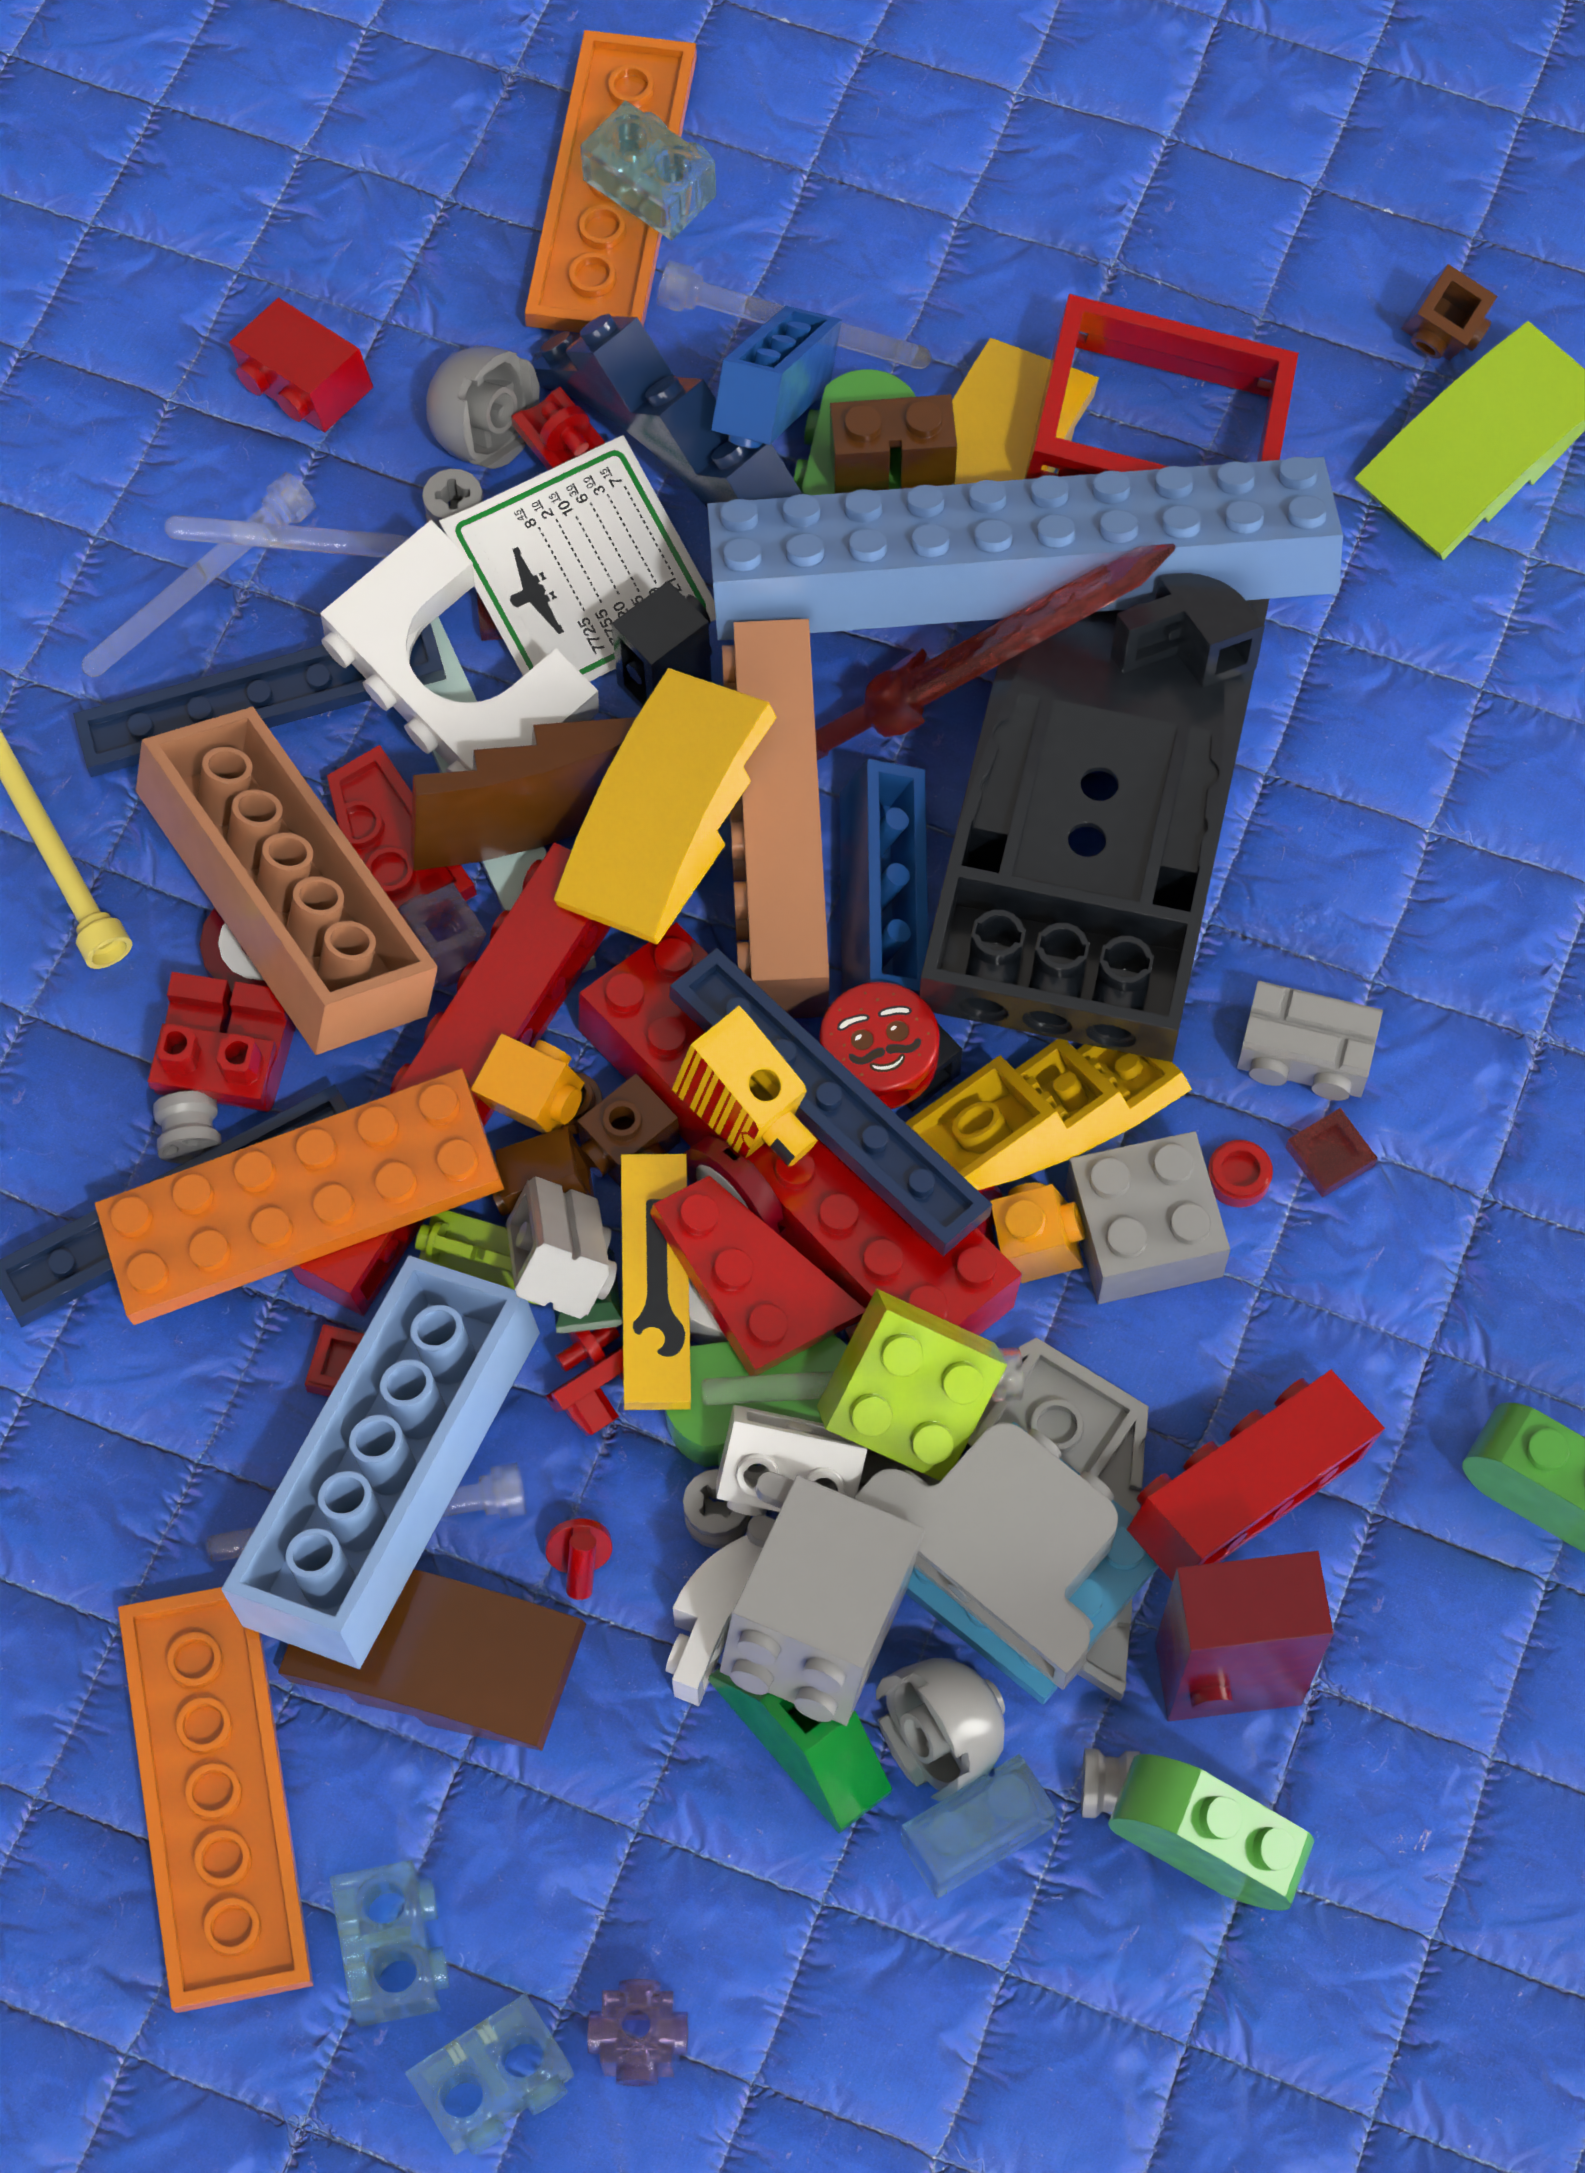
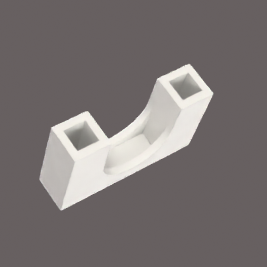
(378, 626)

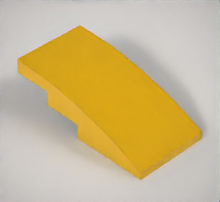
(1000, 411)
(662, 805)
(1044, 1111)

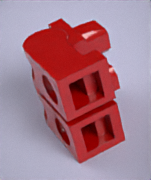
(222, 1042)

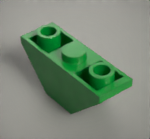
(824, 1759)

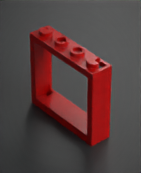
(1163, 346)

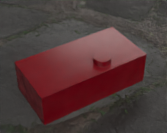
(1242, 1635)

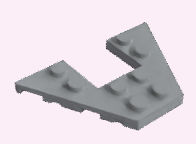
(1097, 1433)

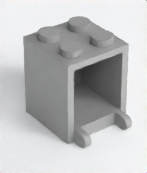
(818, 1596)

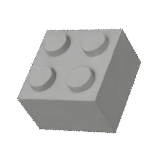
(1148, 1217)

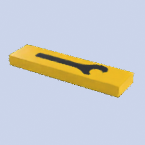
(653, 1289)

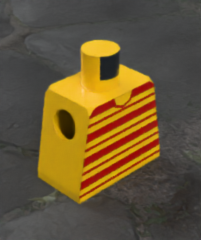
(745, 1089)

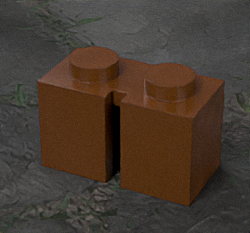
(868, 430)

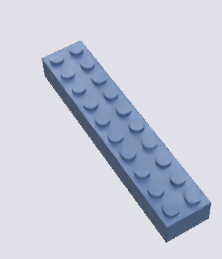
(1007, 543)

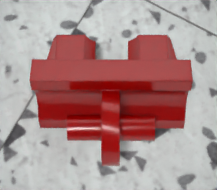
(556, 429)
(582, 1394)

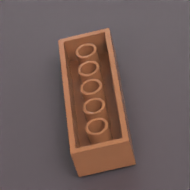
(779, 822)
(285, 880)

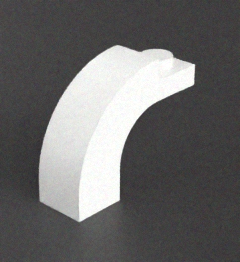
(706, 1612)

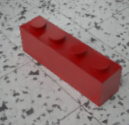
(1255, 1476)

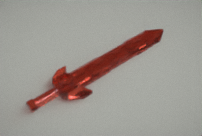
(898, 695)

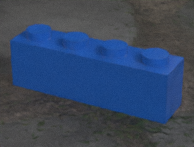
(775, 376)
(884, 876)

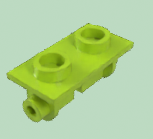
(467, 1247)

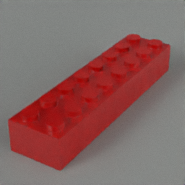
(825, 1205)

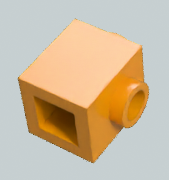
(530, 1084)
(1038, 1230)

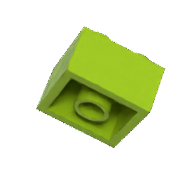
(911, 1386)

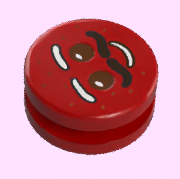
(884, 1039)

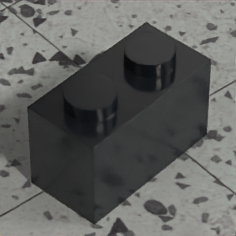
(660, 635)

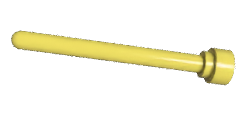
(99, 937)

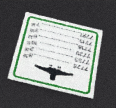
(573, 557)

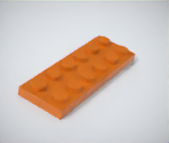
(591, 249)
(298, 1196)
(213, 1802)

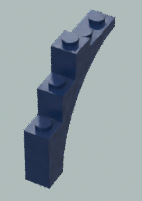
(628, 381)

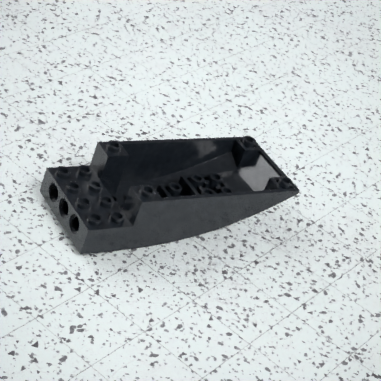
(1067, 939)

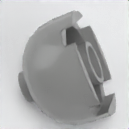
(474, 402)
(942, 1723)

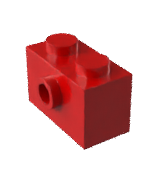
(300, 365)

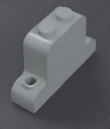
(1010, 1540)

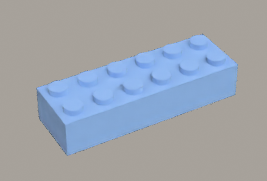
(382, 1462)

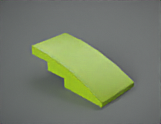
(1481, 440)

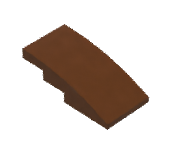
(513, 795)
(458, 1662)

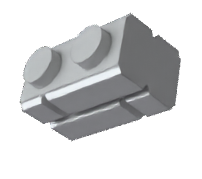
(1309, 1041)
(559, 1248)

